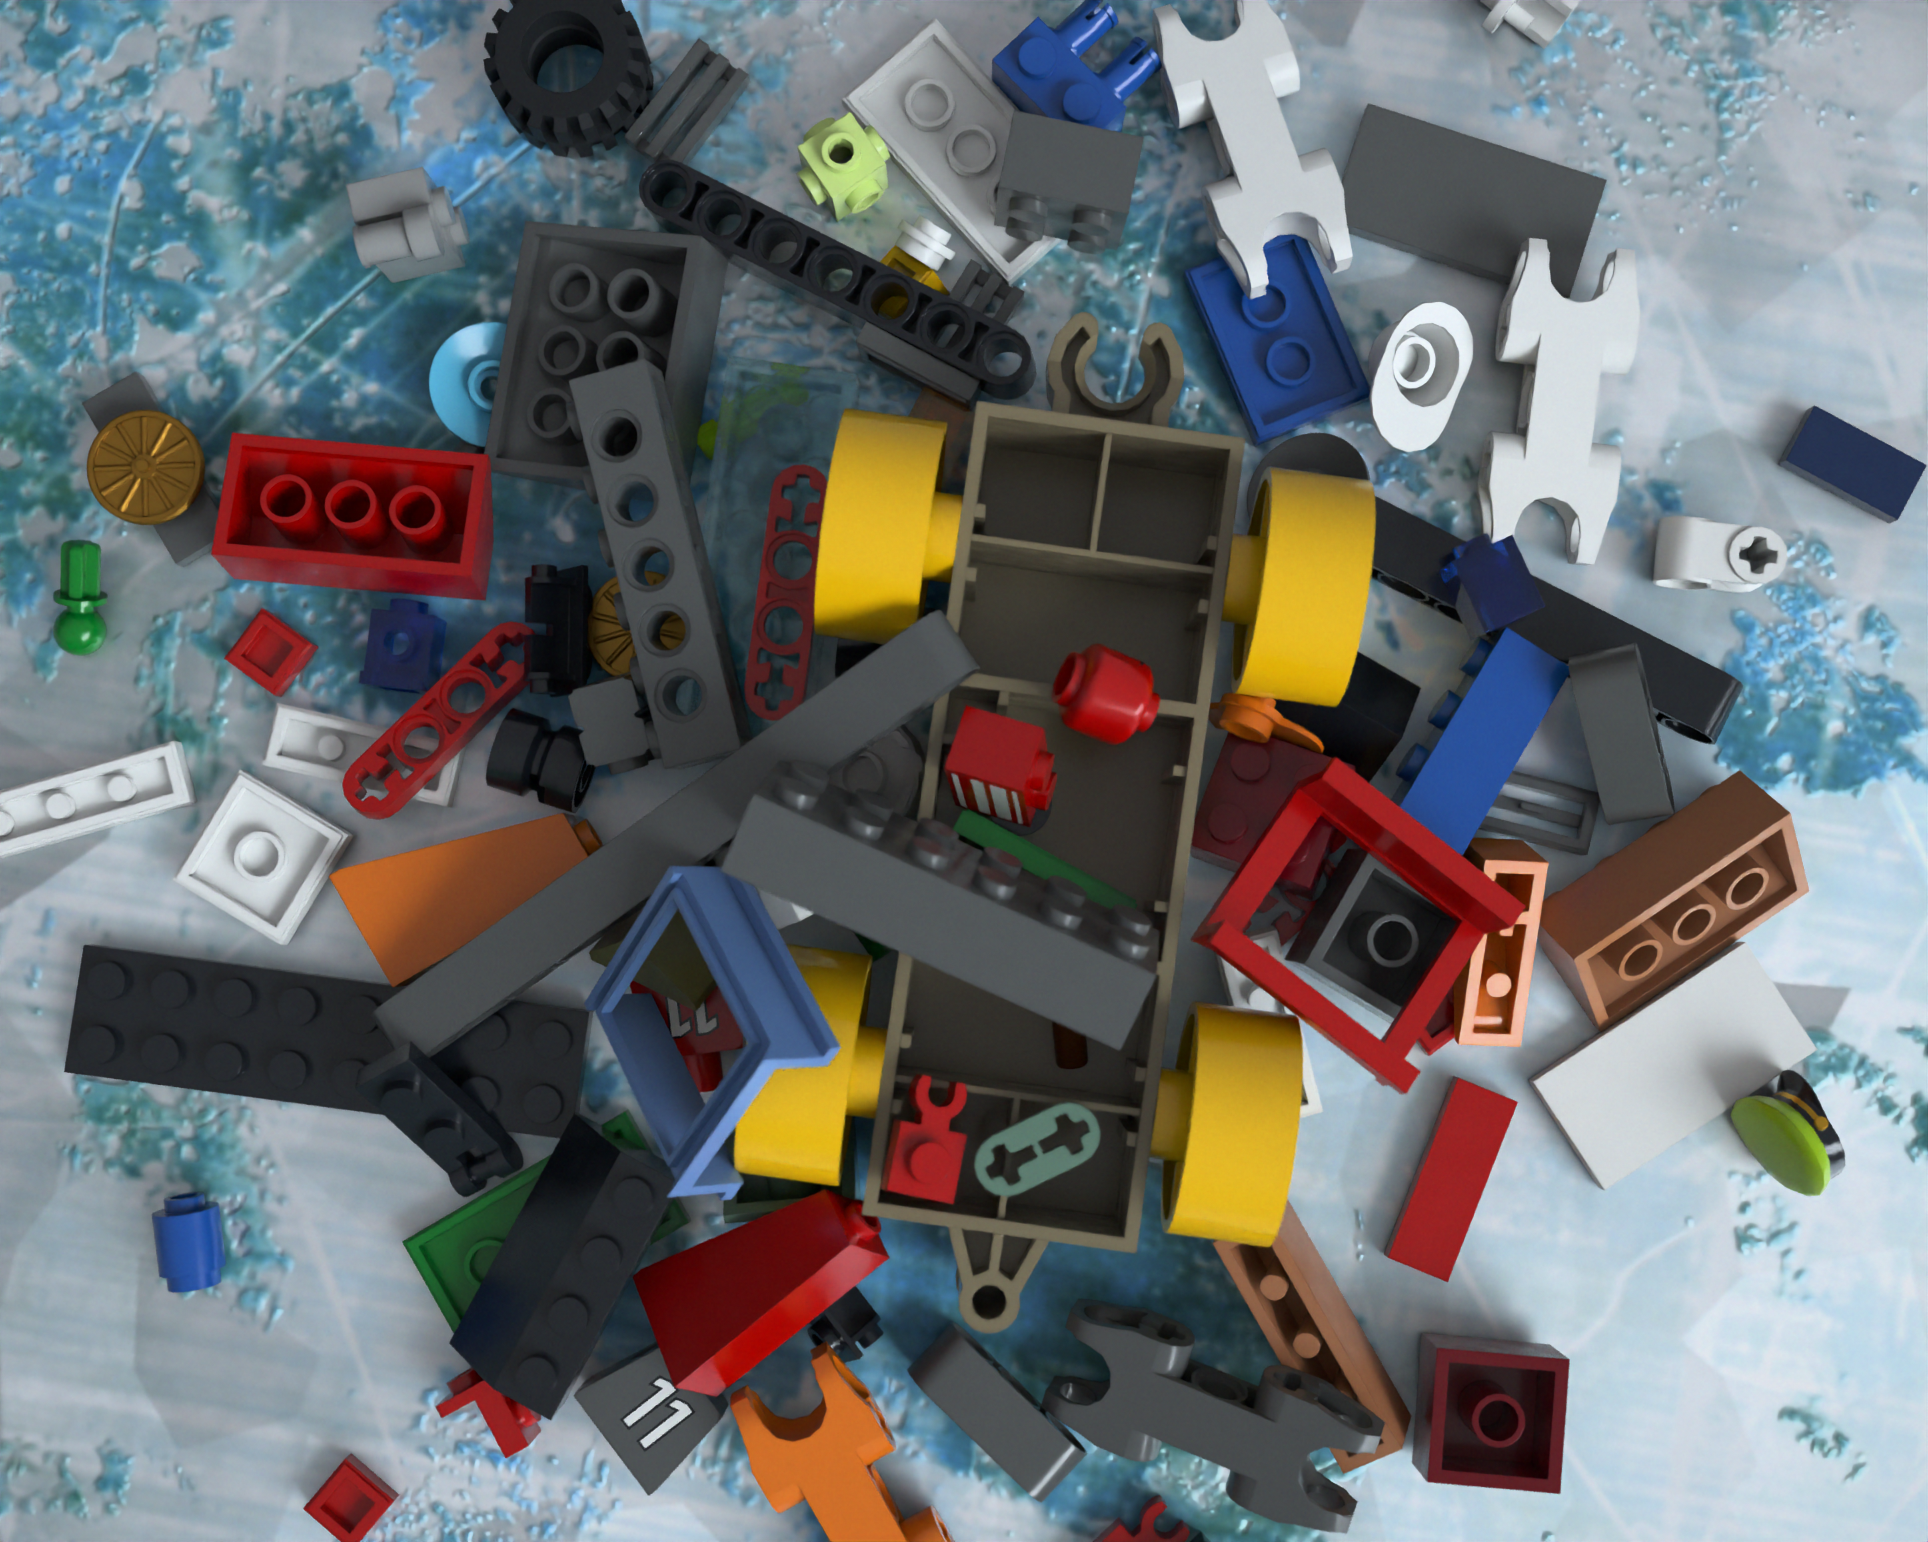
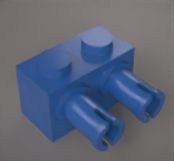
(1048, 79)

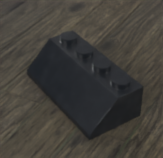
(564, 1265)

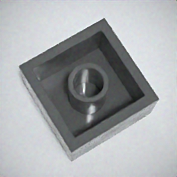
(1066, 182)
(1370, 935)

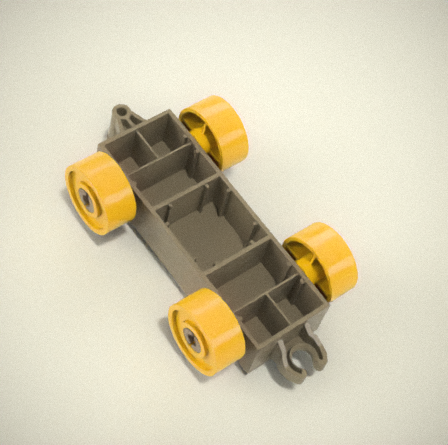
(1066, 540)

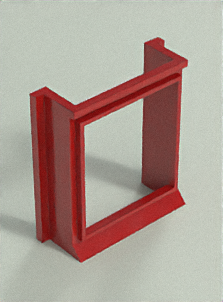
(1406, 850)

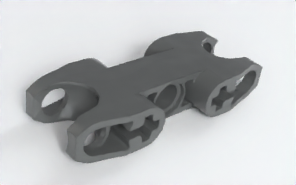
(1248, 1428)

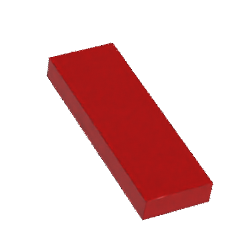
(1450, 1178)

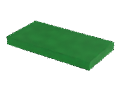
(462, 1246)

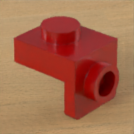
(508, 1420)

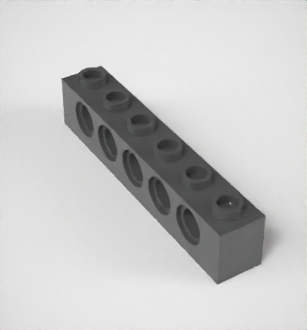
(600, 409)

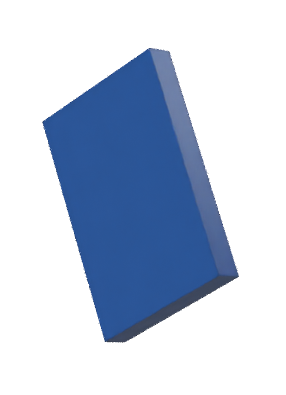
(1279, 350)

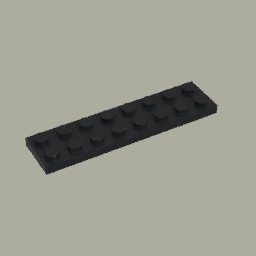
(306, 1037)

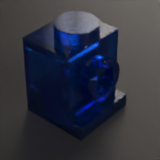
(420, 664)

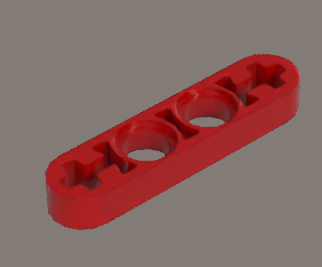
(779, 592)
(435, 712)

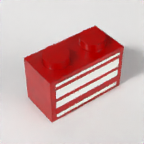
(1000, 767)

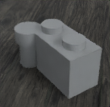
(407, 225)

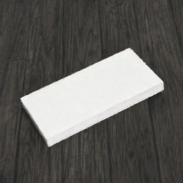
(949, 138)
(1672, 1065)

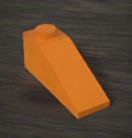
(1497, 977)

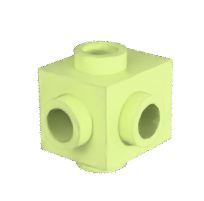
(847, 185)

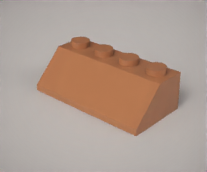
(1673, 899)

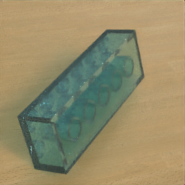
(766, 422)

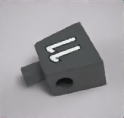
(646, 1416)

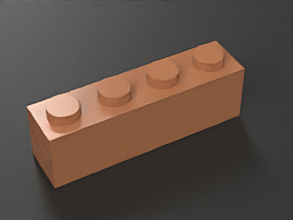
(1315, 1327)

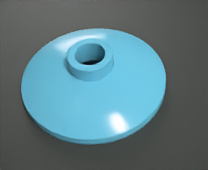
(457, 377)

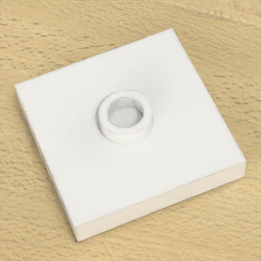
(263, 857)

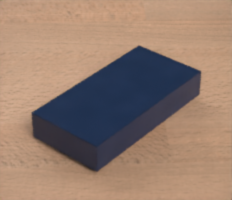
(1852, 464)

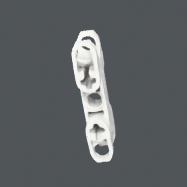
(1266, 183)
(1563, 356)

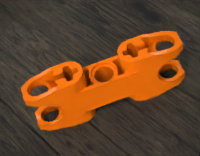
(831, 1459)

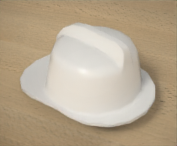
(1418, 374)

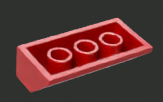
(356, 516)

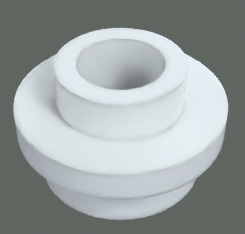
(925, 242)

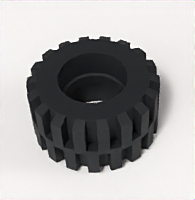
(576, 117)

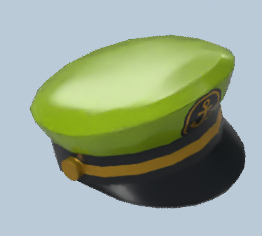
(1791, 1135)

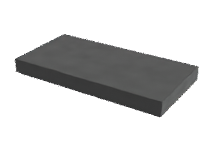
(1464, 198)

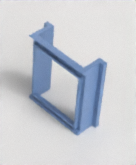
(763, 994)

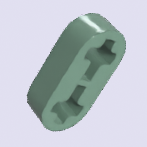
(1044, 1164)

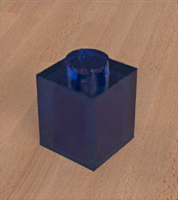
(1490, 584)

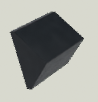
(1366, 720)

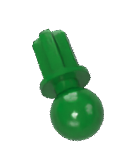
(79, 627)

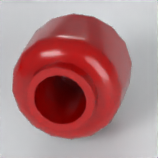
(1105, 694)

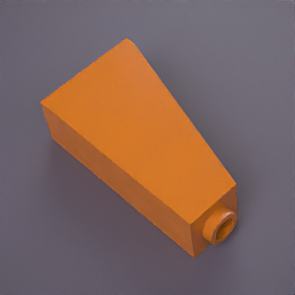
(442, 896)

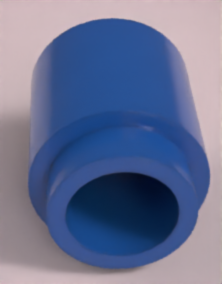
(189, 1242)

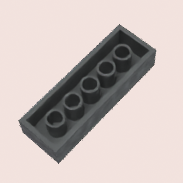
(946, 901)

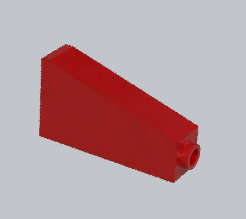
(755, 1287)

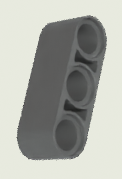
(1621, 733)
(997, 1412)

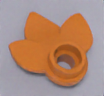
(1257, 720)

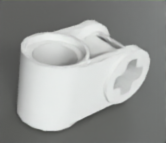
(1705, 555)

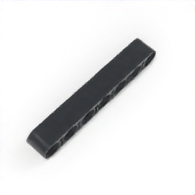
(818, 256)
(1683, 689)

